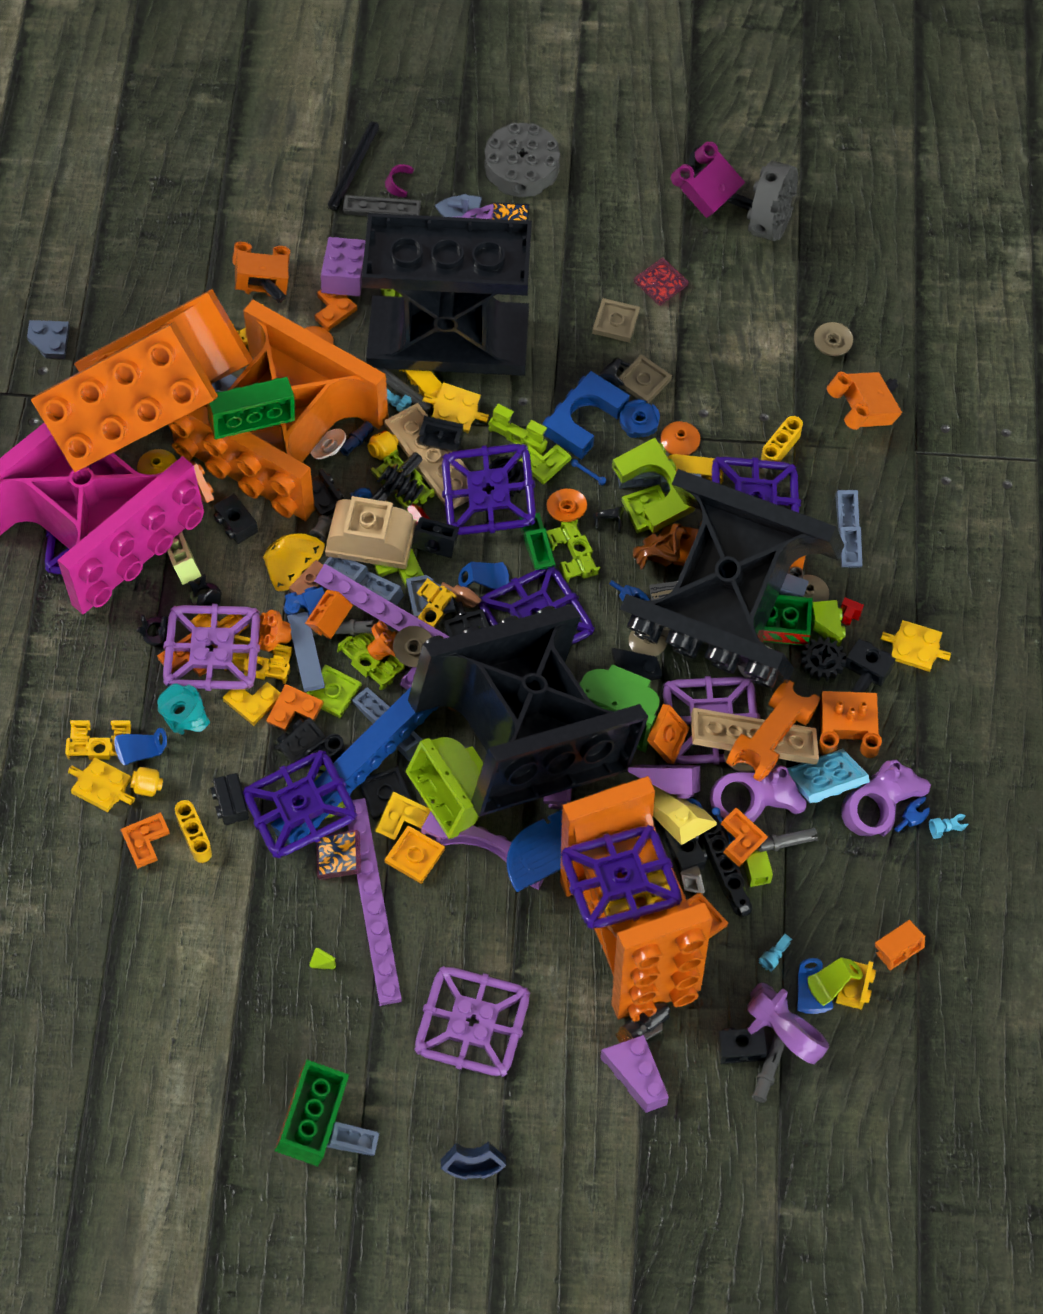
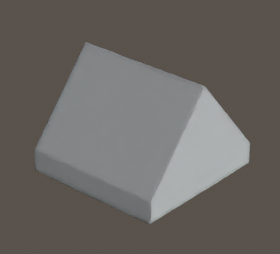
(692, 880)

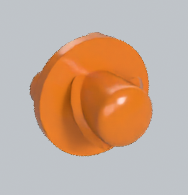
(273, 630)
(383, 642)

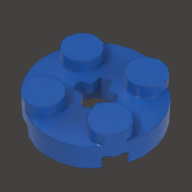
(639, 428)

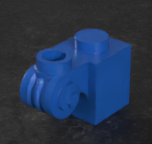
(306, 600)

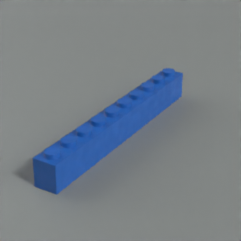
(364, 757)

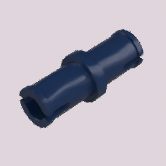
(356, 438)

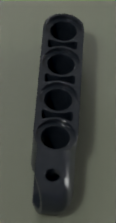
(737, 897)

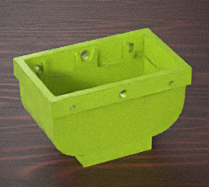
(448, 777)

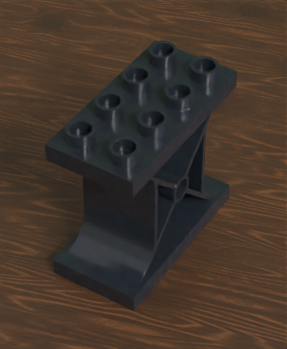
(447, 289)
(731, 579)
(525, 708)

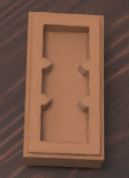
(307, 579)

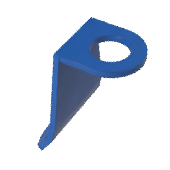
(486, 574)
(139, 747)
(806, 1000)

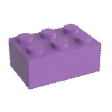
(343, 266)

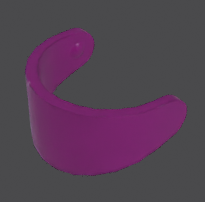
(389, 183)

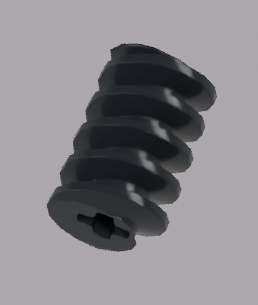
(401, 483)

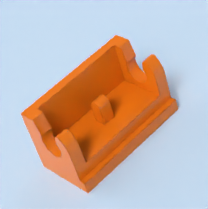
(329, 613)
(900, 944)

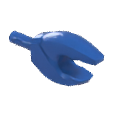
(633, 591)
(911, 816)

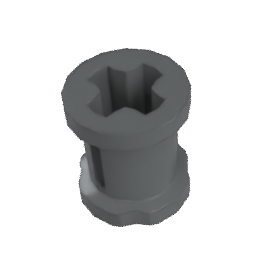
(322, 528)

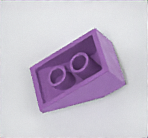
(673, 779)

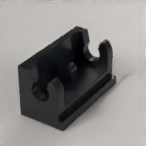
(441, 434)

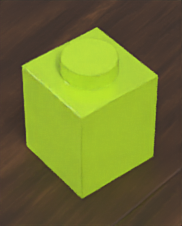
(758, 869)

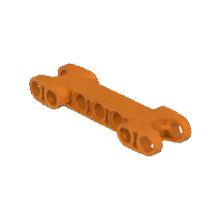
(760, 748)

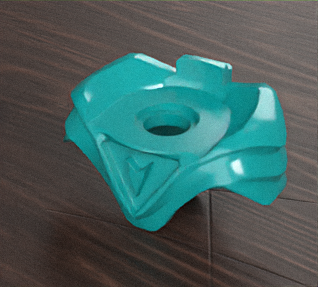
(193, 716)

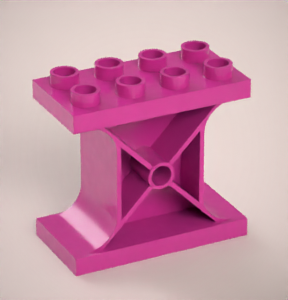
(101, 513)

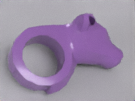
(887, 787)
(775, 790)
(795, 1032)

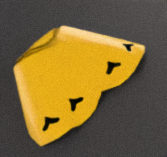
(289, 558)

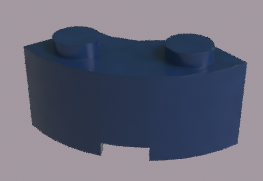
(474, 1162)

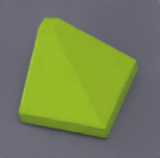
(322, 960)

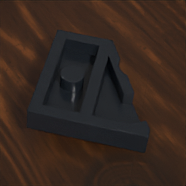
(637, 663)

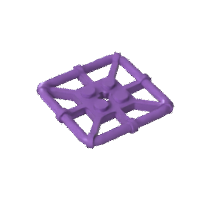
(205, 636)
(714, 704)
(481, 1033)

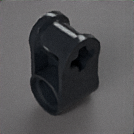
(325, 745)

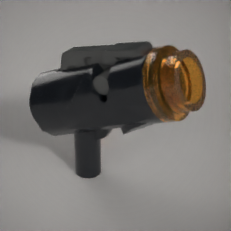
(646, 1025)

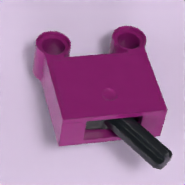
(713, 184)

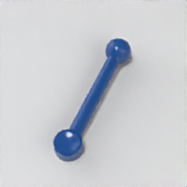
(601, 480)
(716, 811)

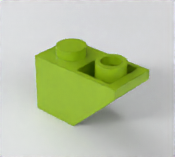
(827, 622)

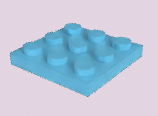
(830, 777)

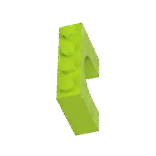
(652, 458)

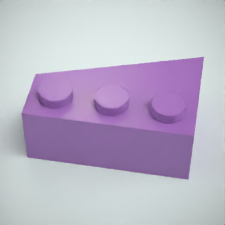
(637, 1071)

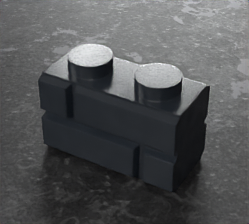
(230, 799)

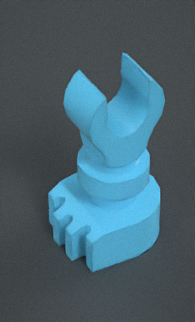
(396, 401)
(938, 826)
(770, 958)

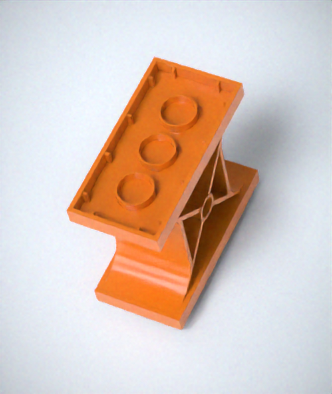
(142, 381)
(325, 387)
(663, 951)

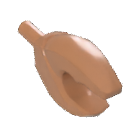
(464, 595)

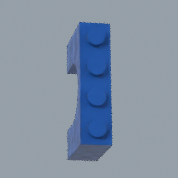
(591, 391)

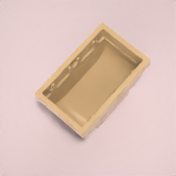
(371, 532)

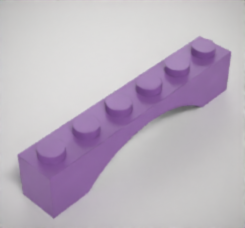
(472, 836)

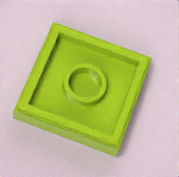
(337, 692)

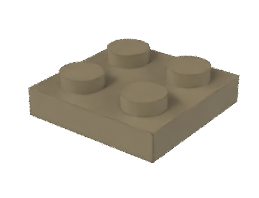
(616, 320)
(644, 379)

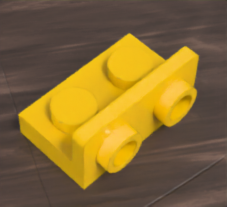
(856, 991)

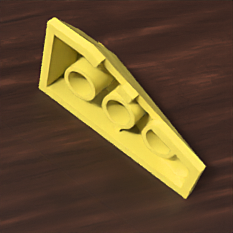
(680, 816)

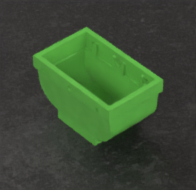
(620, 690)

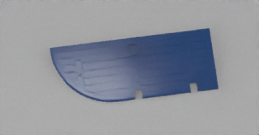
(535, 852)

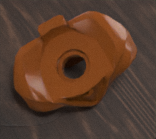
(661, 548)

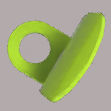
(831, 979)

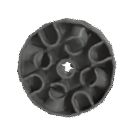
(522, 159)
(772, 200)

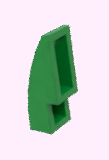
(538, 544)

